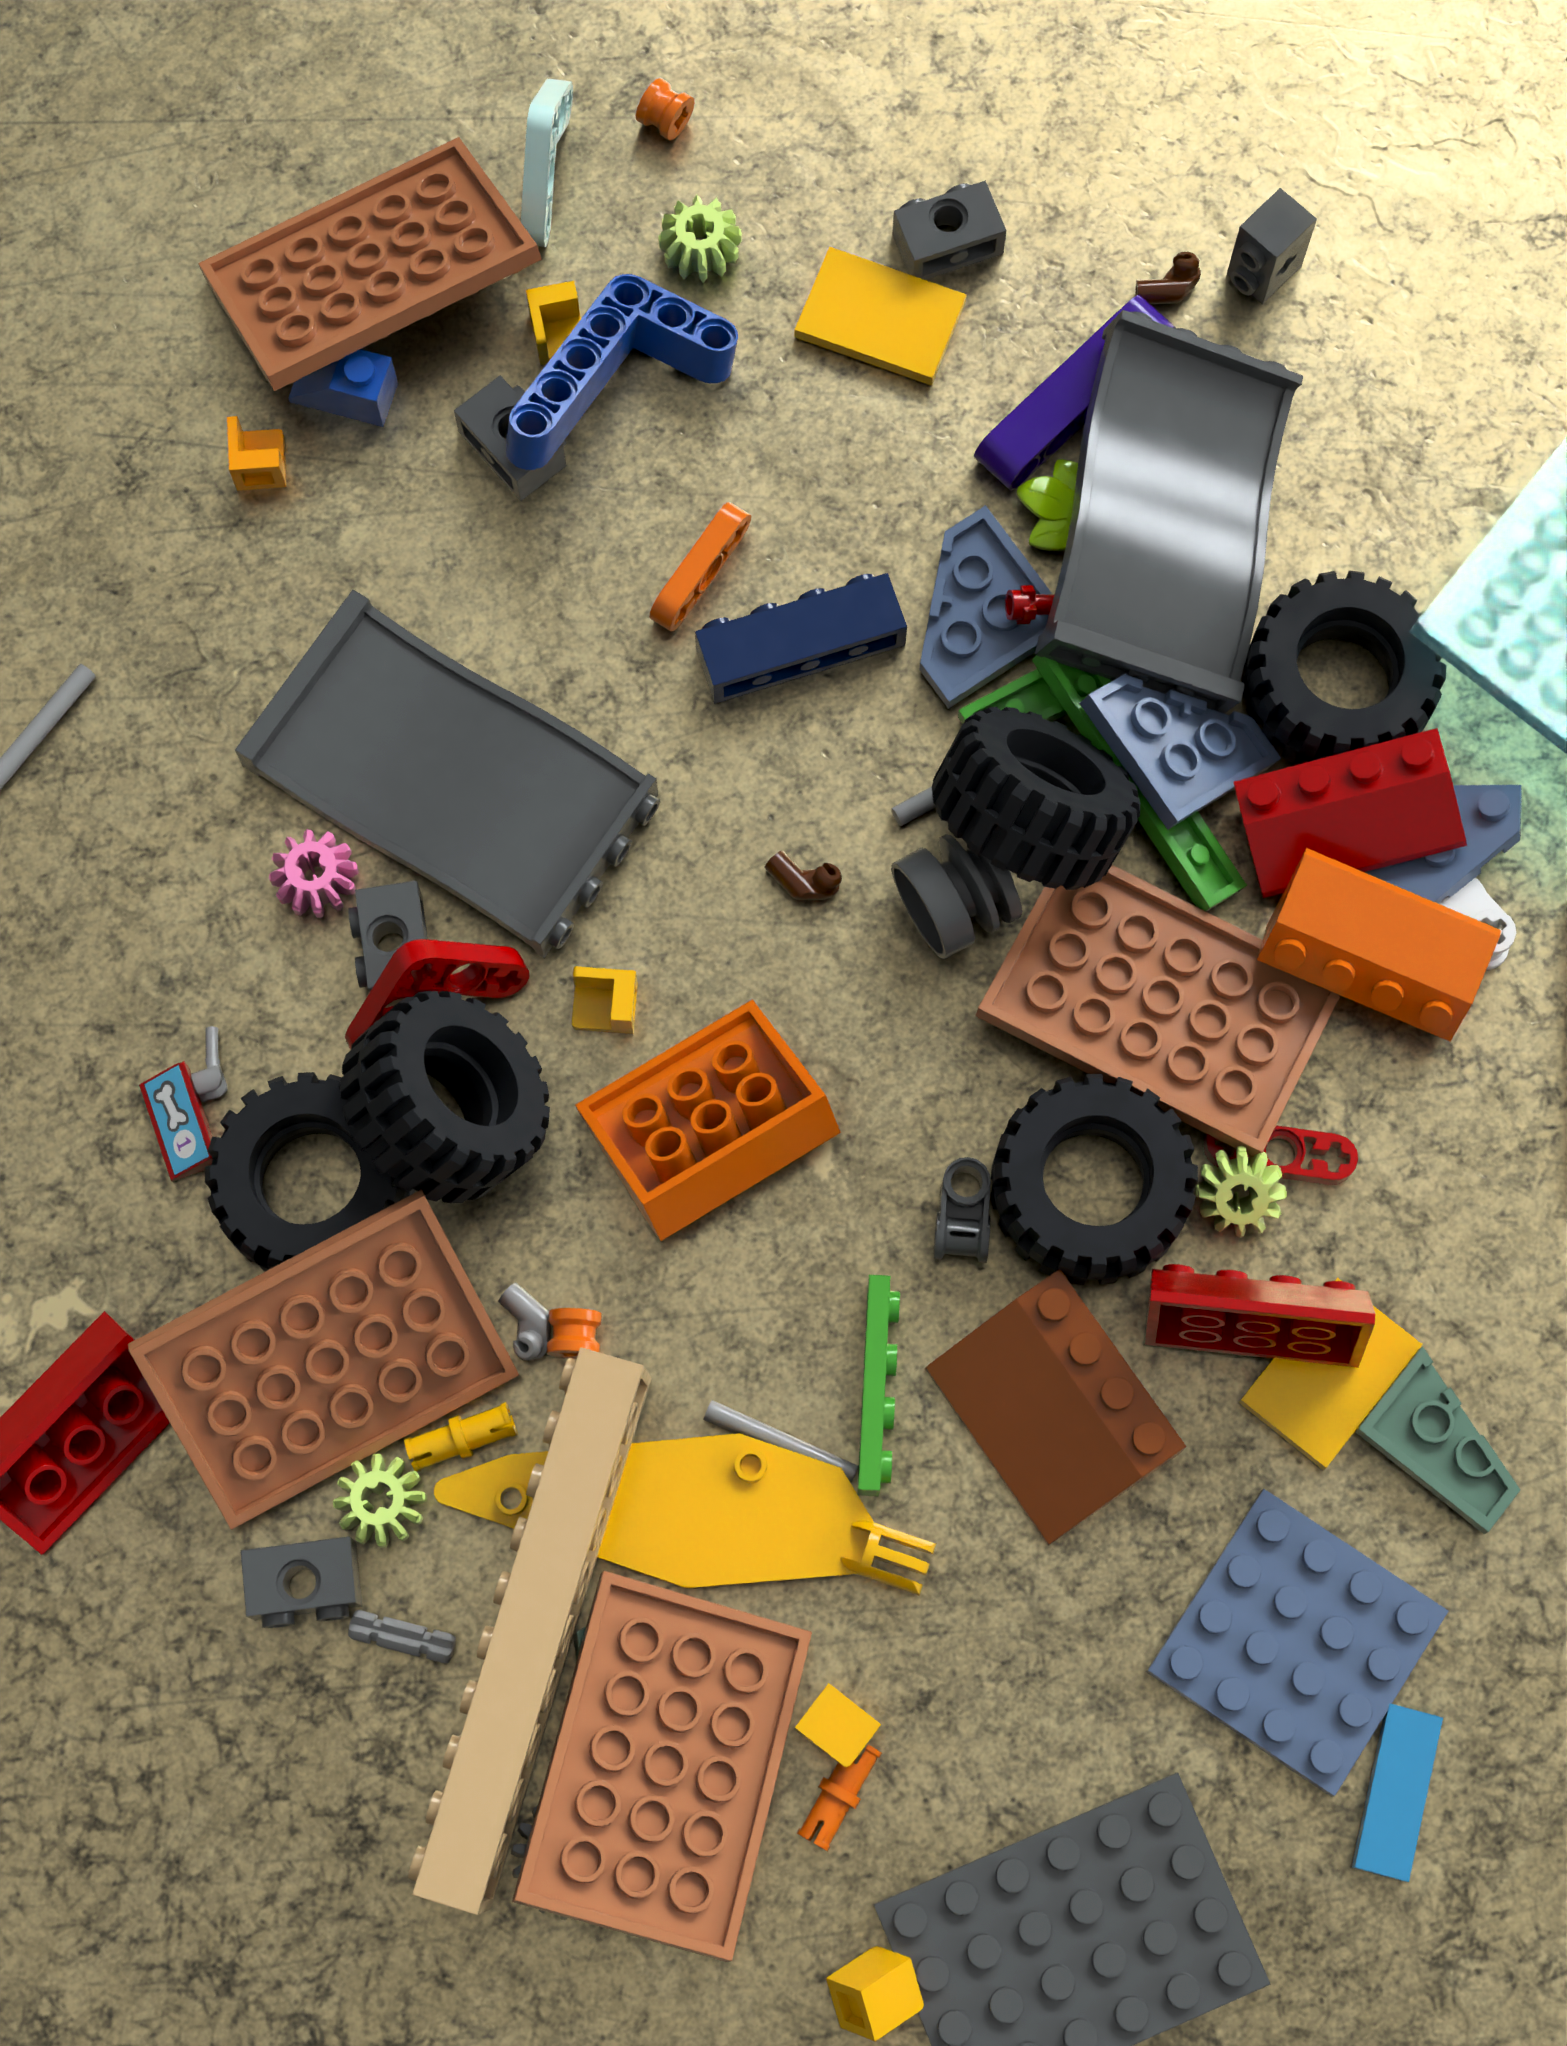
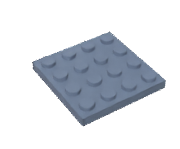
(1297, 1642)

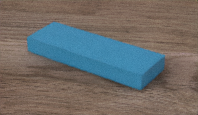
(1397, 1793)

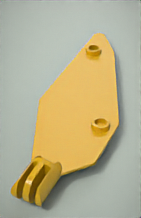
(715, 1514)

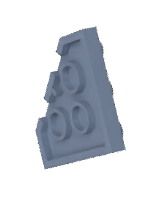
(967, 623)
(1177, 746)
(1490, 825)

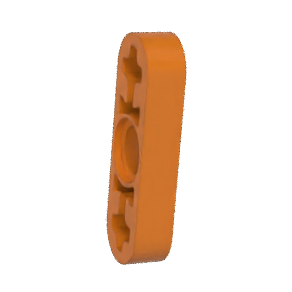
(700, 566)

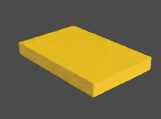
(880, 316)
(1324, 1404)

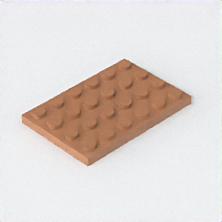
(368, 263)
(1162, 998)
(323, 1359)
(663, 1767)

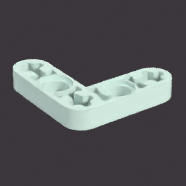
(546, 123)

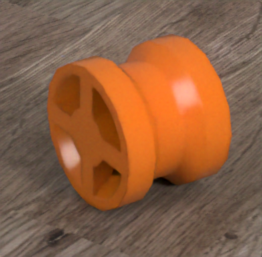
(665, 109)
(573, 1330)

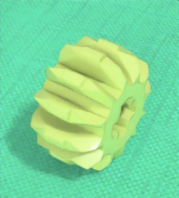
(701, 221)
(1228, 1208)
(384, 1518)

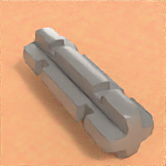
(401, 1636)

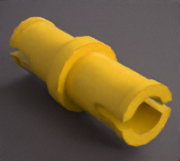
(460, 1437)

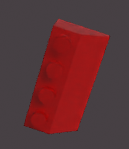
(1354, 807)
(74, 1433)

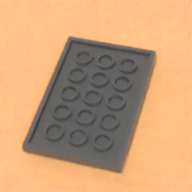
(1079, 1932)

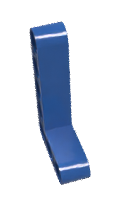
(622, 318)

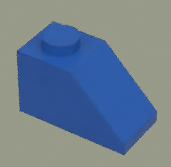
(353, 387)

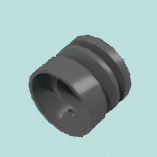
(951, 893)

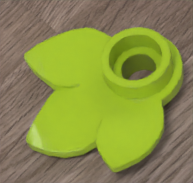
(1053, 503)

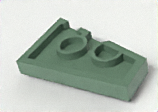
(1435, 1442)

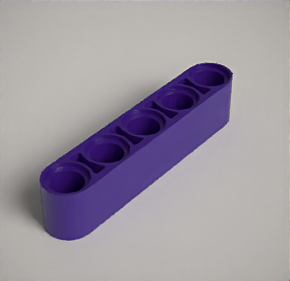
(1050, 412)

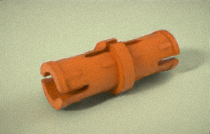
(836, 1798)

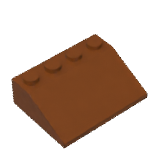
(1055, 1407)

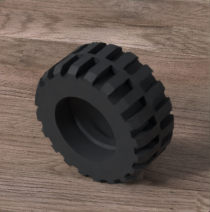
(1349, 612)
(1035, 798)
(1105, 1112)
(408, 1124)
(250, 1145)

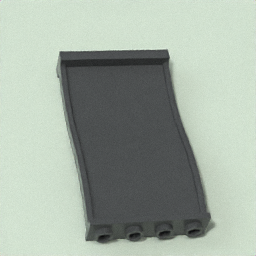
(1170, 512)
(449, 774)

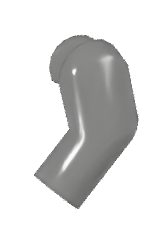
(533, 1322)

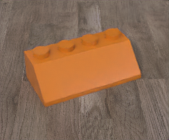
(1378, 945)

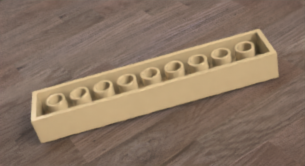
(532, 1632)

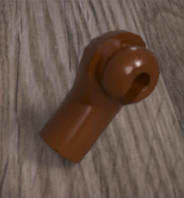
(1175, 284)
(804, 884)

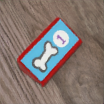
(178, 1121)

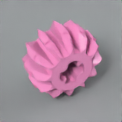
(322, 890)

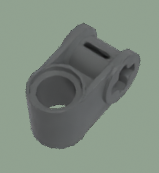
(963, 1215)

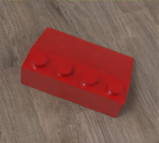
(1258, 1316)

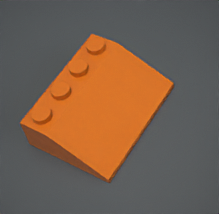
(708, 1119)

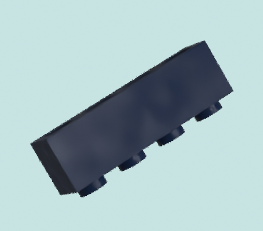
(800, 637)

